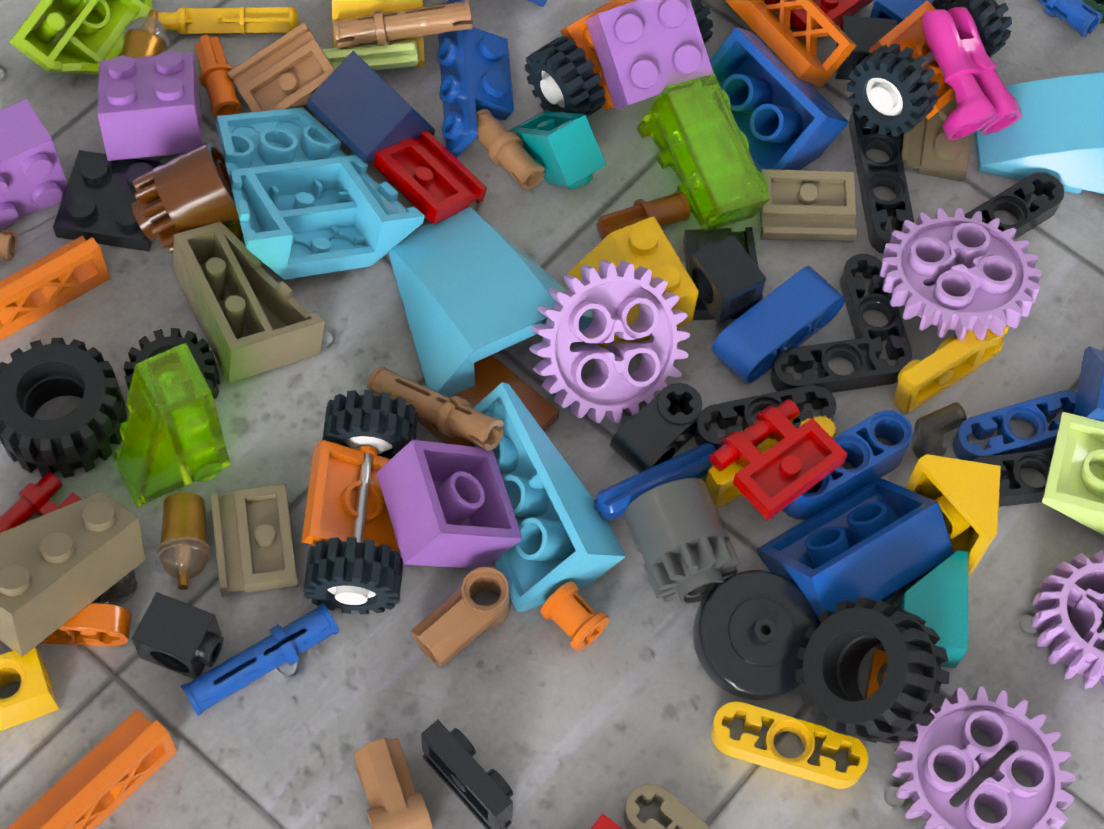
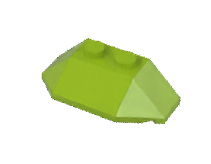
(76, 33)

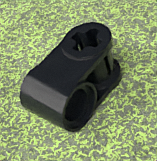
(654, 432)

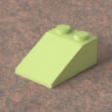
(1077, 471)

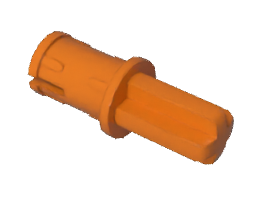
(215, 76)

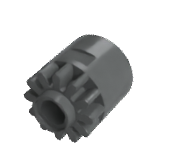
(681, 540)

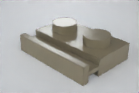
(931, 151)
(809, 205)
(254, 540)

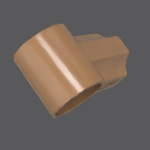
(460, 619)
(390, 787)

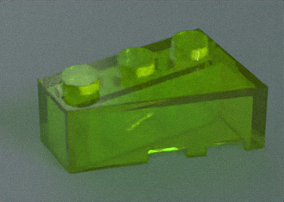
(706, 152)
(170, 428)

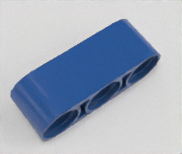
(777, 323)
(865, 454)

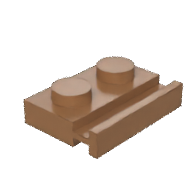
(283, 72)

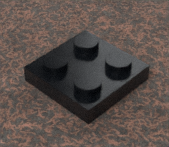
(100, 201)

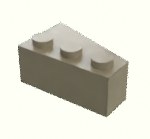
(240, 307)
(63, 565)

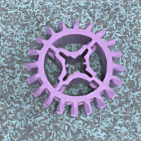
(1067, 602)

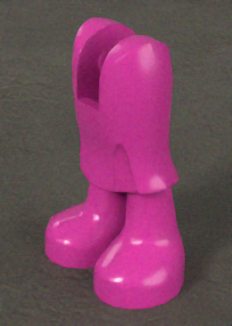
(968, 69)

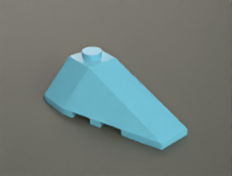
(554, 511)

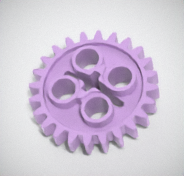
(960, 274)
(610, 298)
(950, 743)

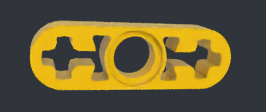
(824, 768)

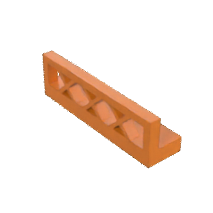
(788, 45)
(50, 284)
(102, 777)

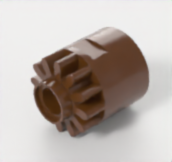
(184, 195)

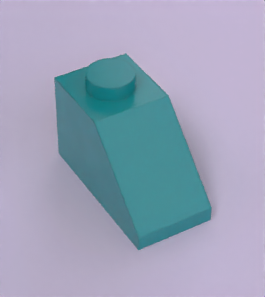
(562, 146)
(943, 604)

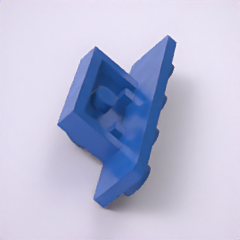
(472, 79)

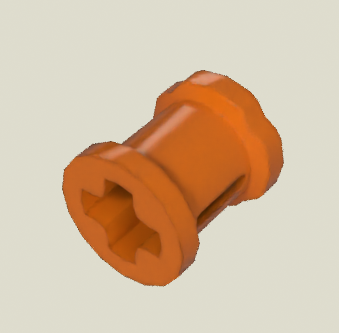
(574, 616)

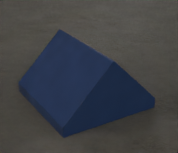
(365, 109)

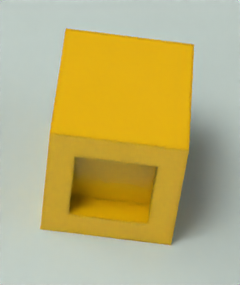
(35, 693)

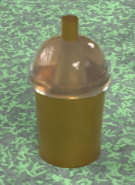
(145, 37)
(183, 540)

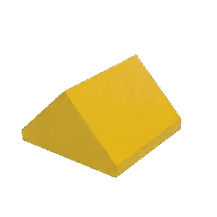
(966, 499)

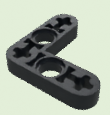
(862, 351)

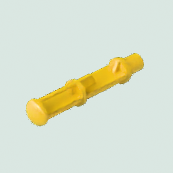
(230, 20)

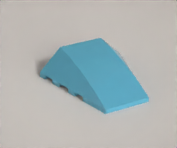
(1056, 135)
(304, 199)
(467, 296)

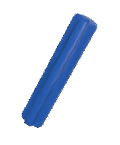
(690, 464)

